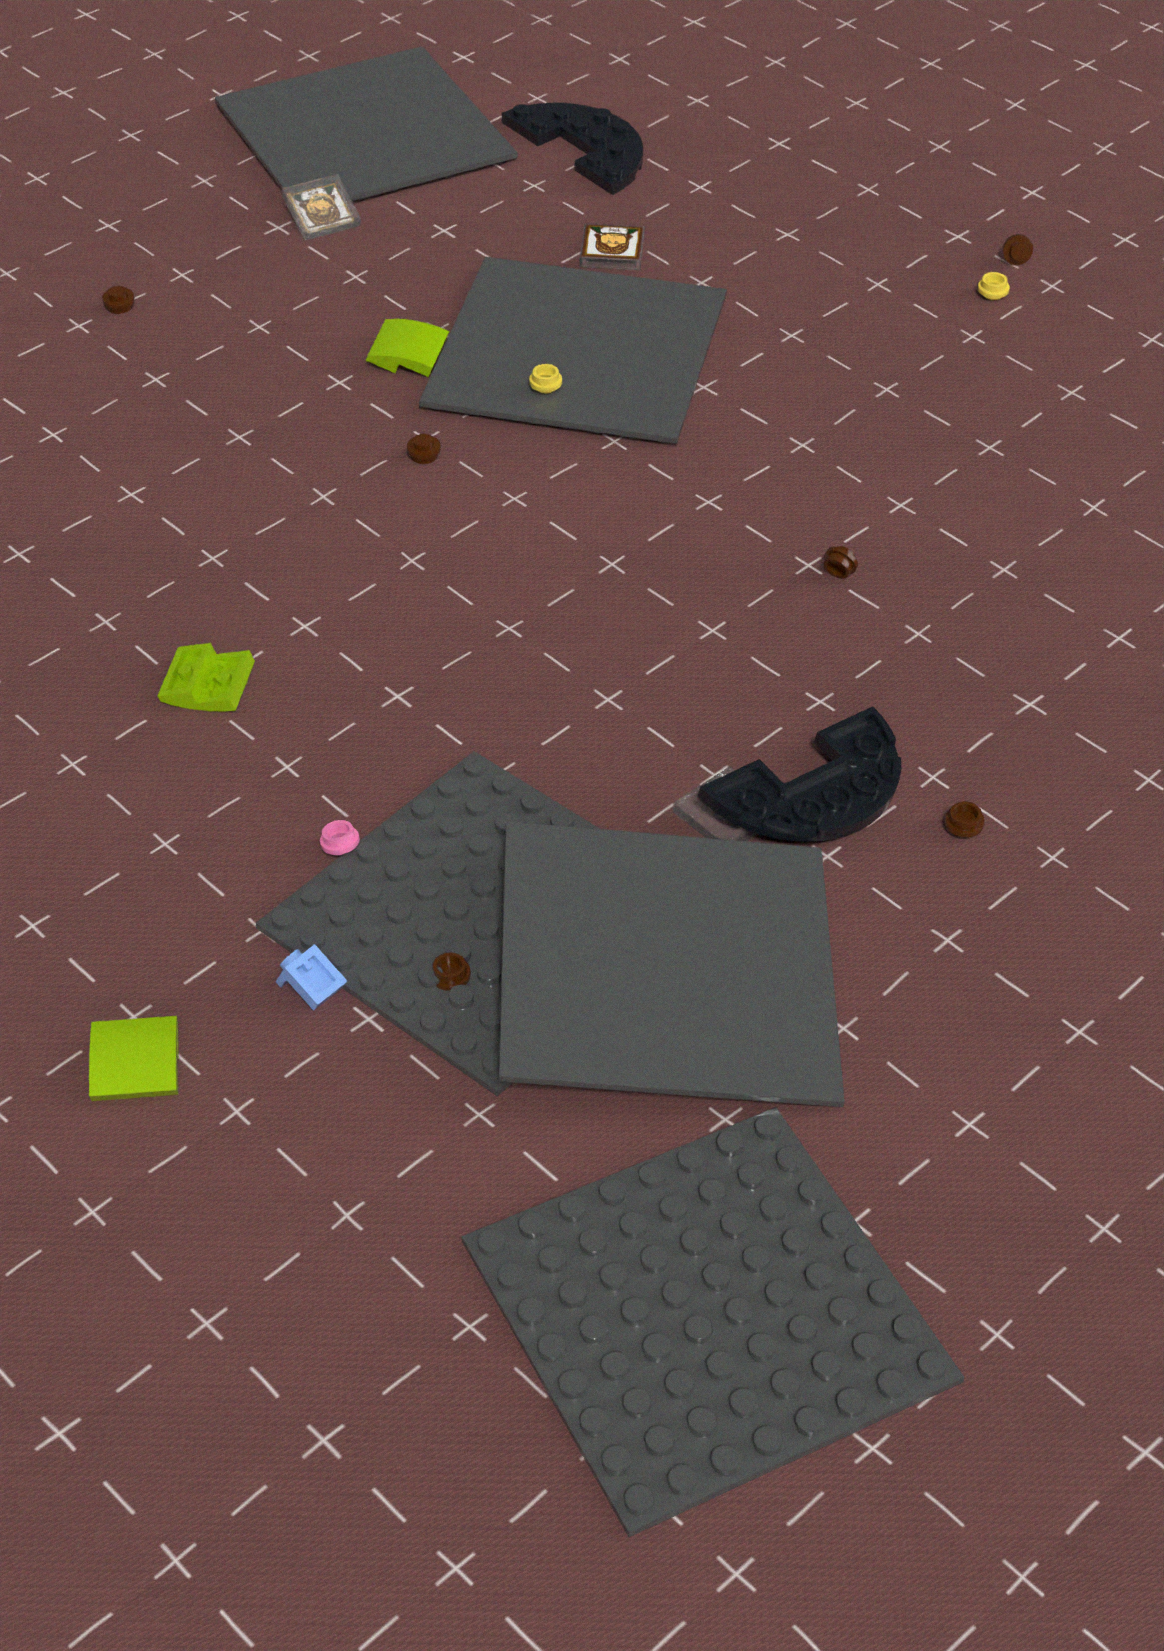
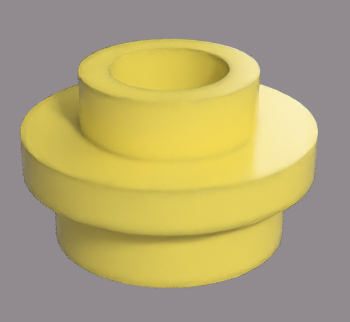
(993, 286)
(545, 378)

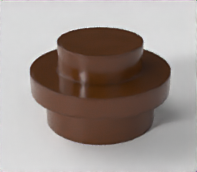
(1017, 249)
(118, 299)
(423, 448)
(840, 562)
(964, 819)
(455, 970)

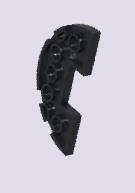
(609, 141)
(820, 803)

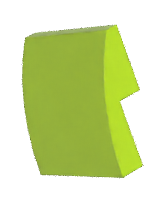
(407, 344)
(206, 679)
(133, 1058)

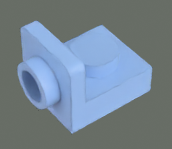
(311, 976)

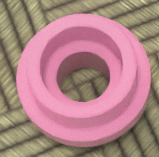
(339, 838)

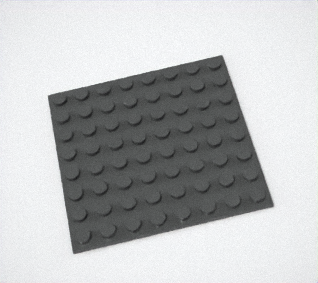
(369, 122)
(619, 342)
(421, 890)
(667, 966)
(707, 1318)

